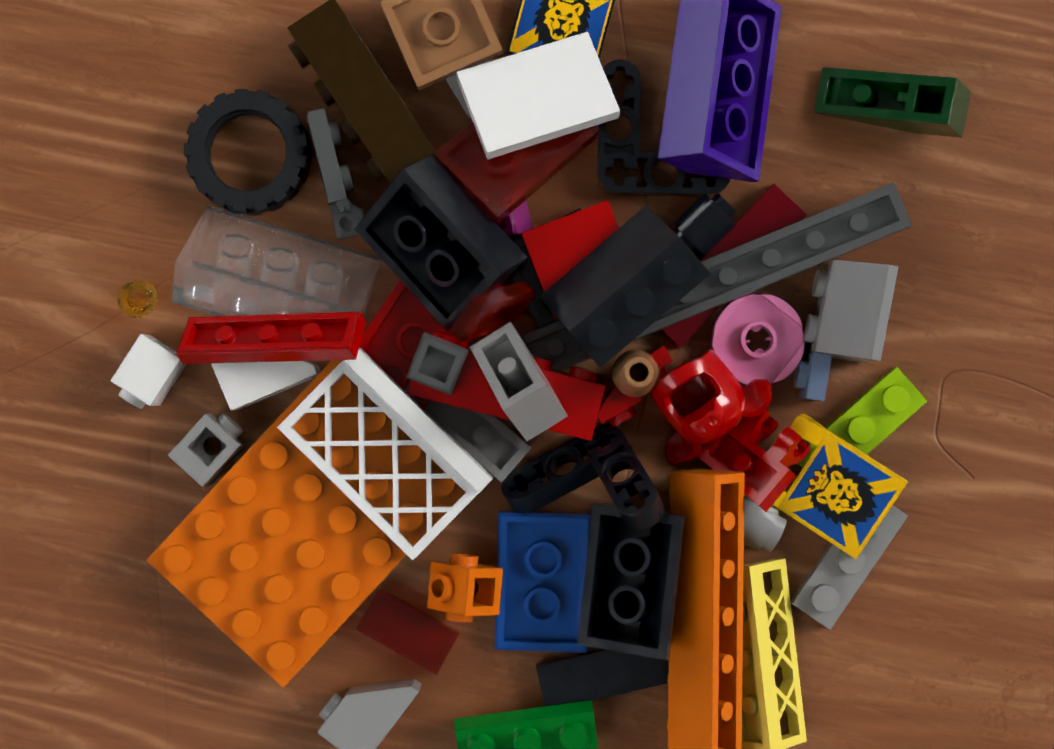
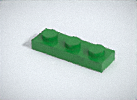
(532, 728)

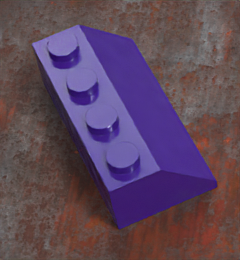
(720, 87)

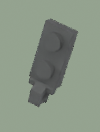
(335, 177)

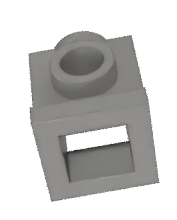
(192, 450)

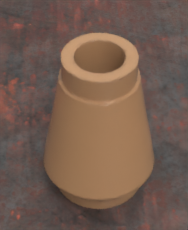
(622, 378)

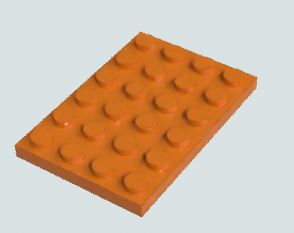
(283, 549)

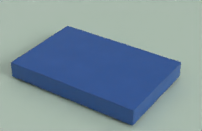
(541, 580)

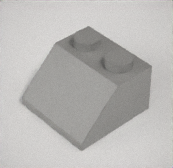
(851, 310)

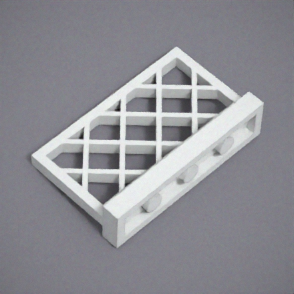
(415, 423)

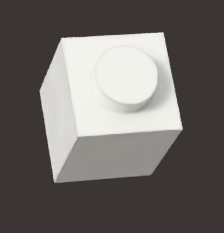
(148, 372)

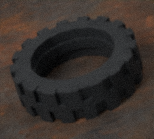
(209, 123)

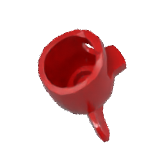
(705, 403)

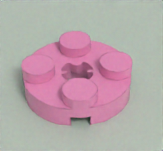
(753, 314)

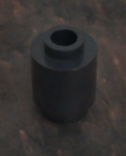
(705, 223)

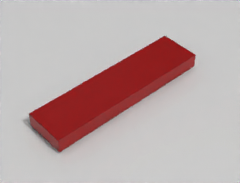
(272, 338)

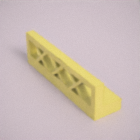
(761, 698)

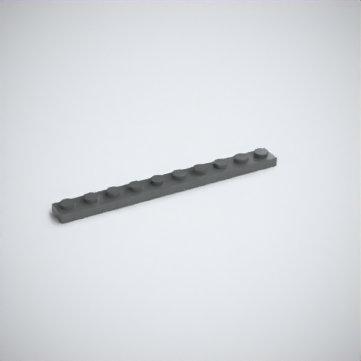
(757, 266)

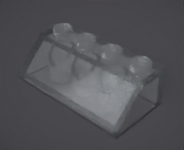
(262, 269)

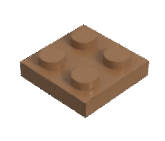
(441, 36)

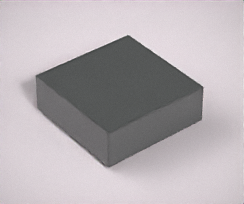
(437, 363)

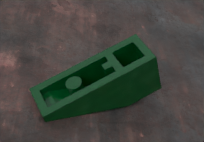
(894, 100)

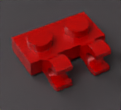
(764, 471)

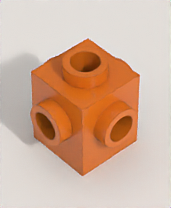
(464, 588)

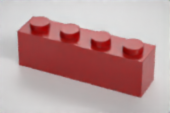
(577, 392)

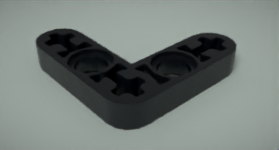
(629, 151)
(601, 464)

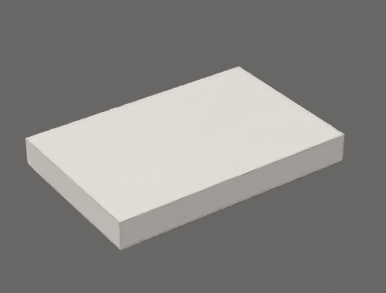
(537, 95)

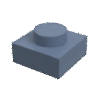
(813, 376)

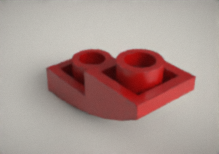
(618, 406)

